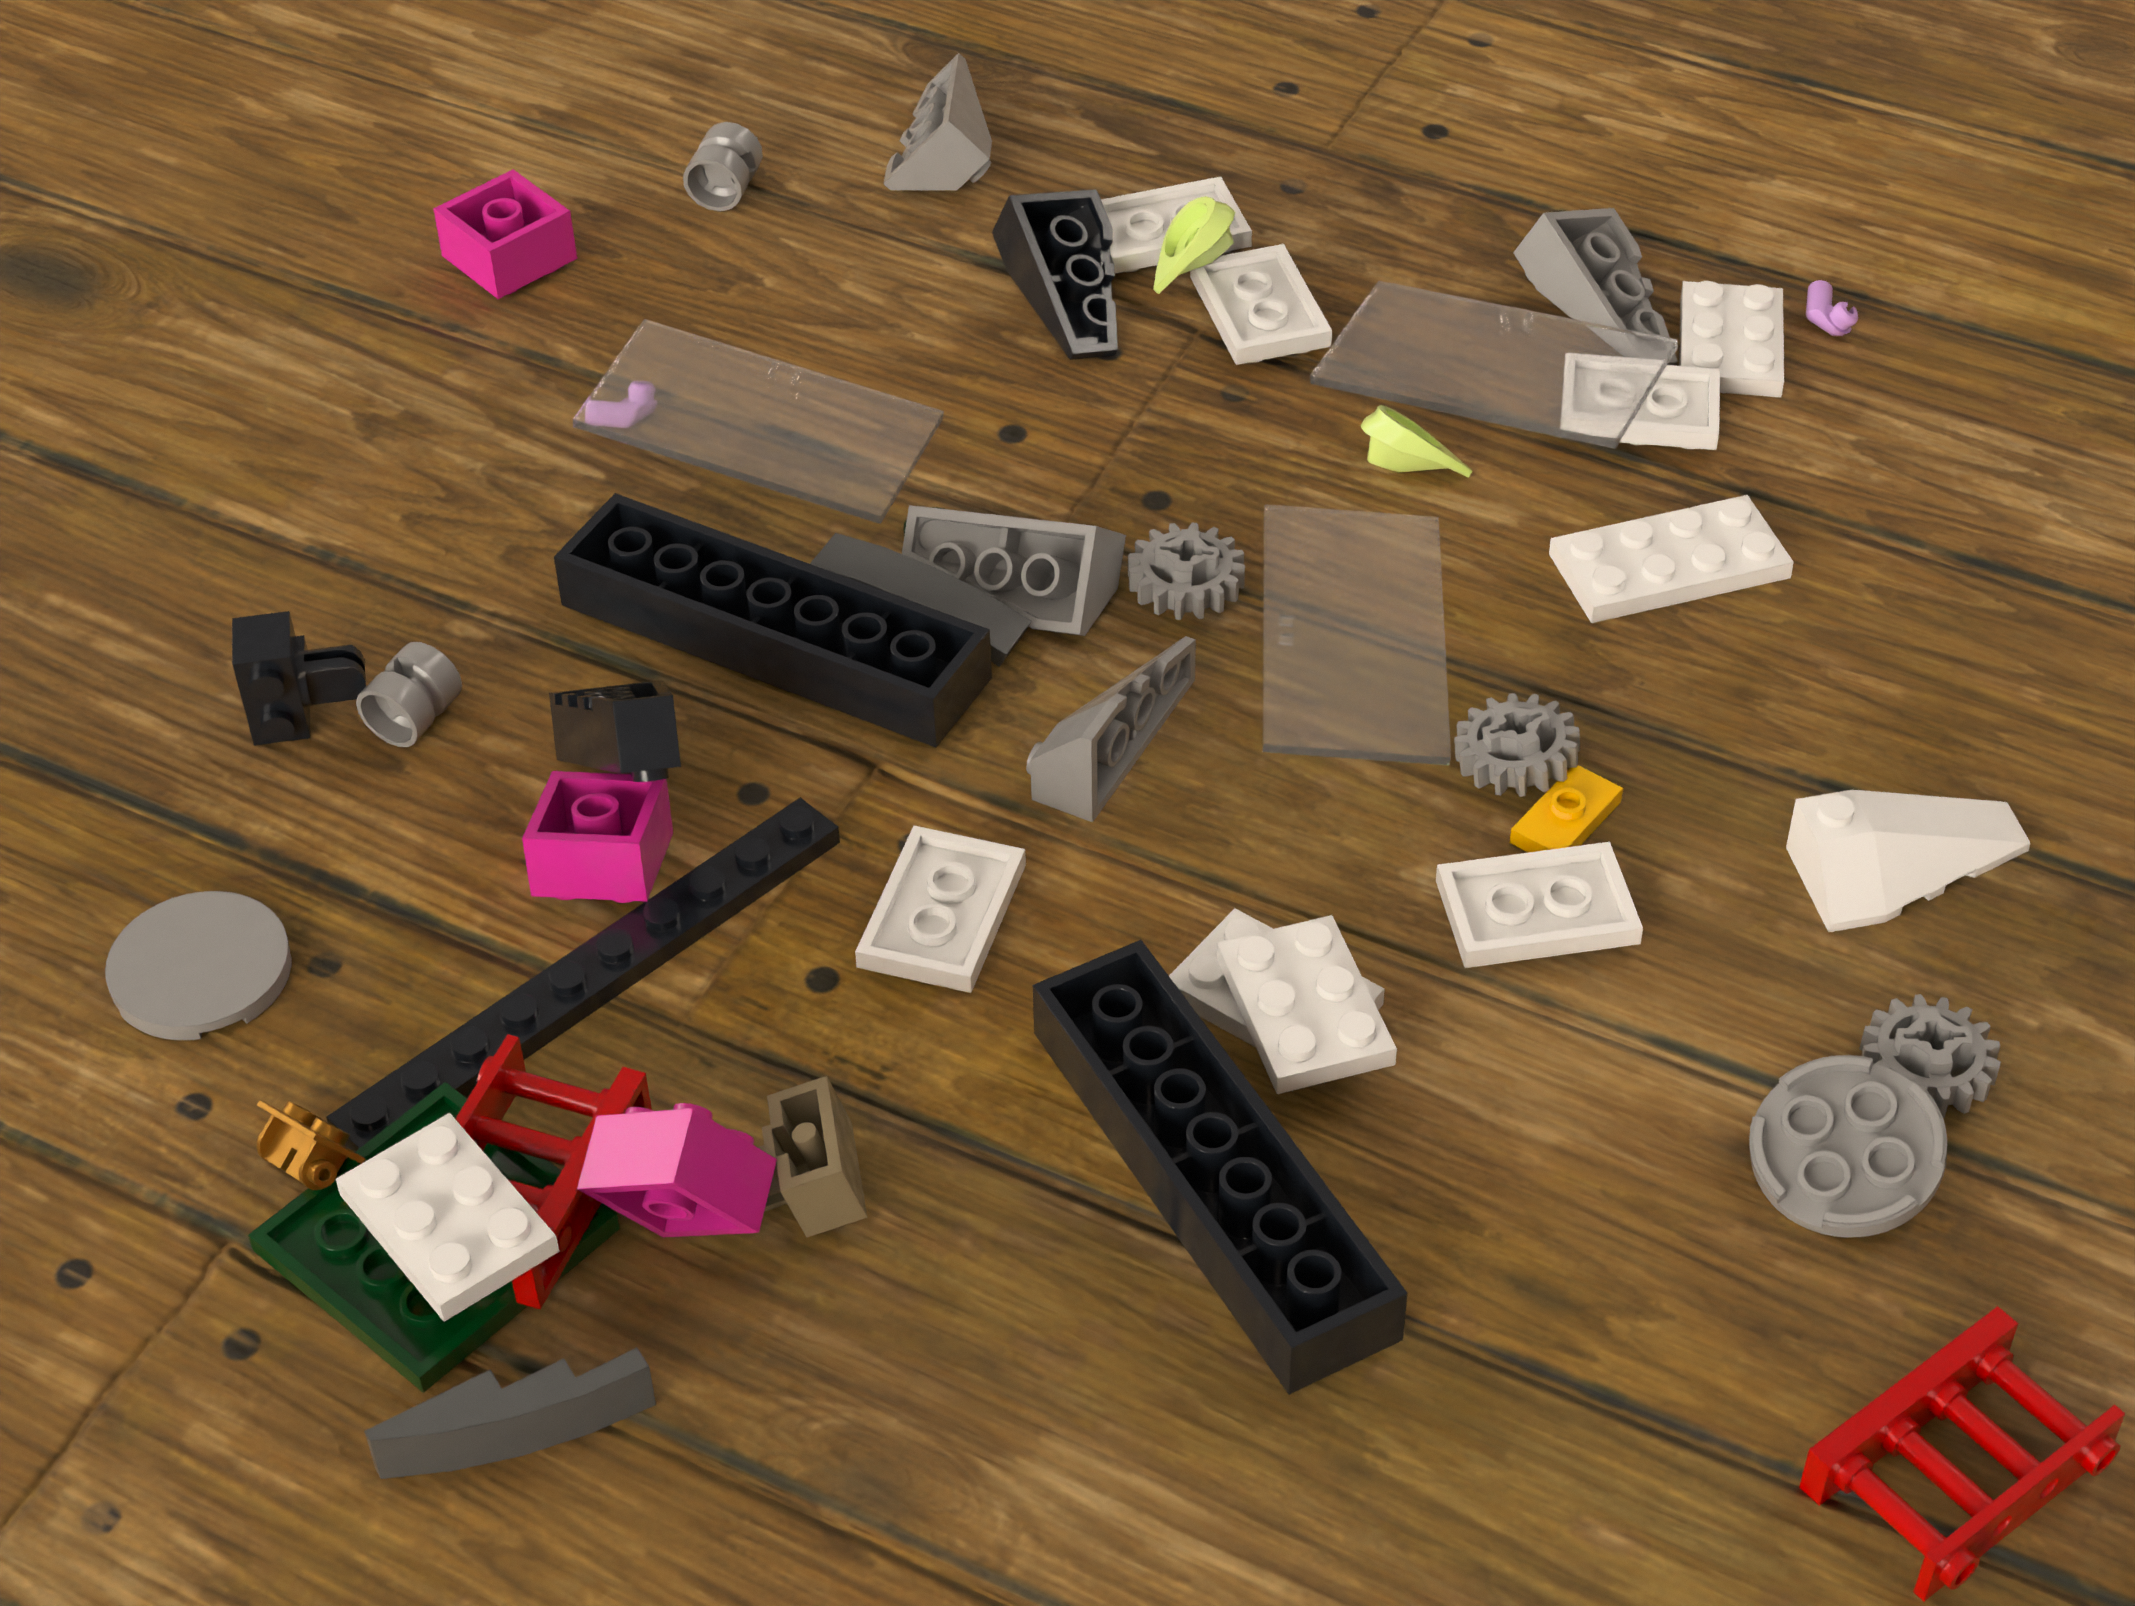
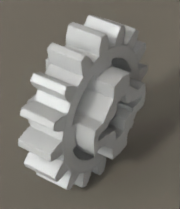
(1186, 570)
(1517, 744)
(1935, 1049)

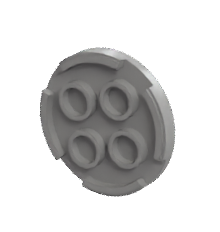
(198, 964)
(1848, 1146)

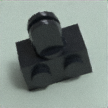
(284, 678)

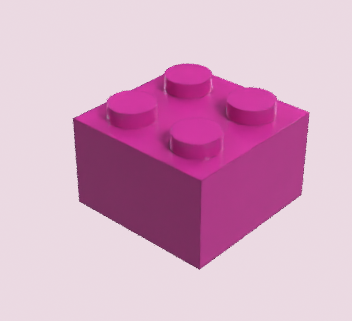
(505, 233)
(597, 837)
(677, 1172)

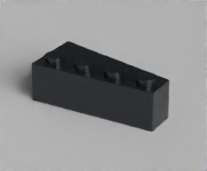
(618, 729)

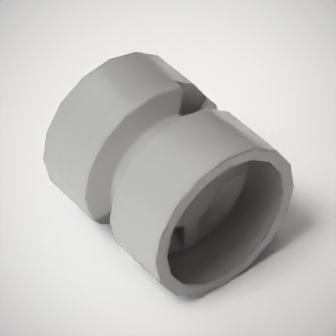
(722, 166)
(409, 694)

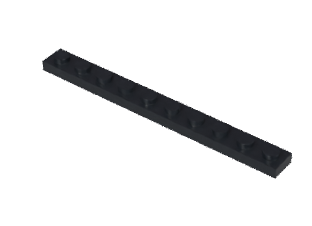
(600, 966)

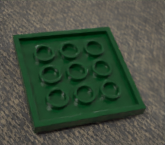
(351, 1276)

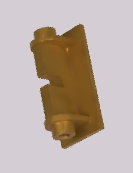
(303, 1145)

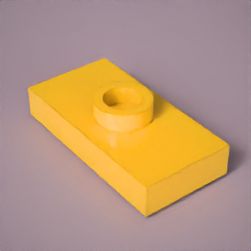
(1567, 812)

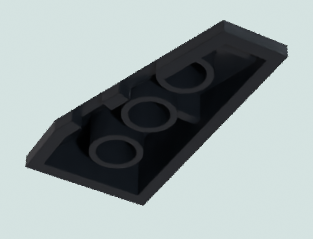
(1062, 264)

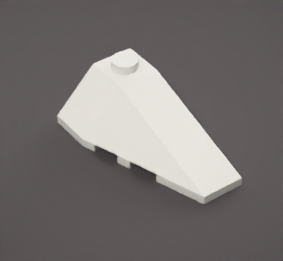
(1882, 850)

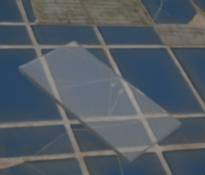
(1496, 363)
(760, 420)
(1354, 636)

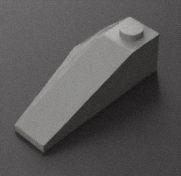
(946, 139)
(1591, 270)
(1040, 568)
(1103, 739)

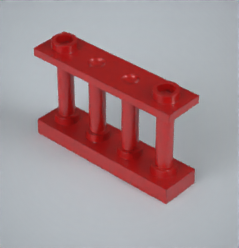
(562, 1204)
(1940, 1390)

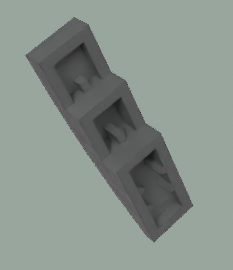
(926, 586)
(491, 1423)

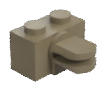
(814, 1156)

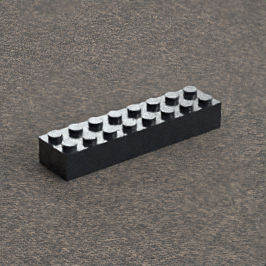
(775, 619)
(1219, 1167)

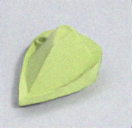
(1194, 239)
(1405, 446)

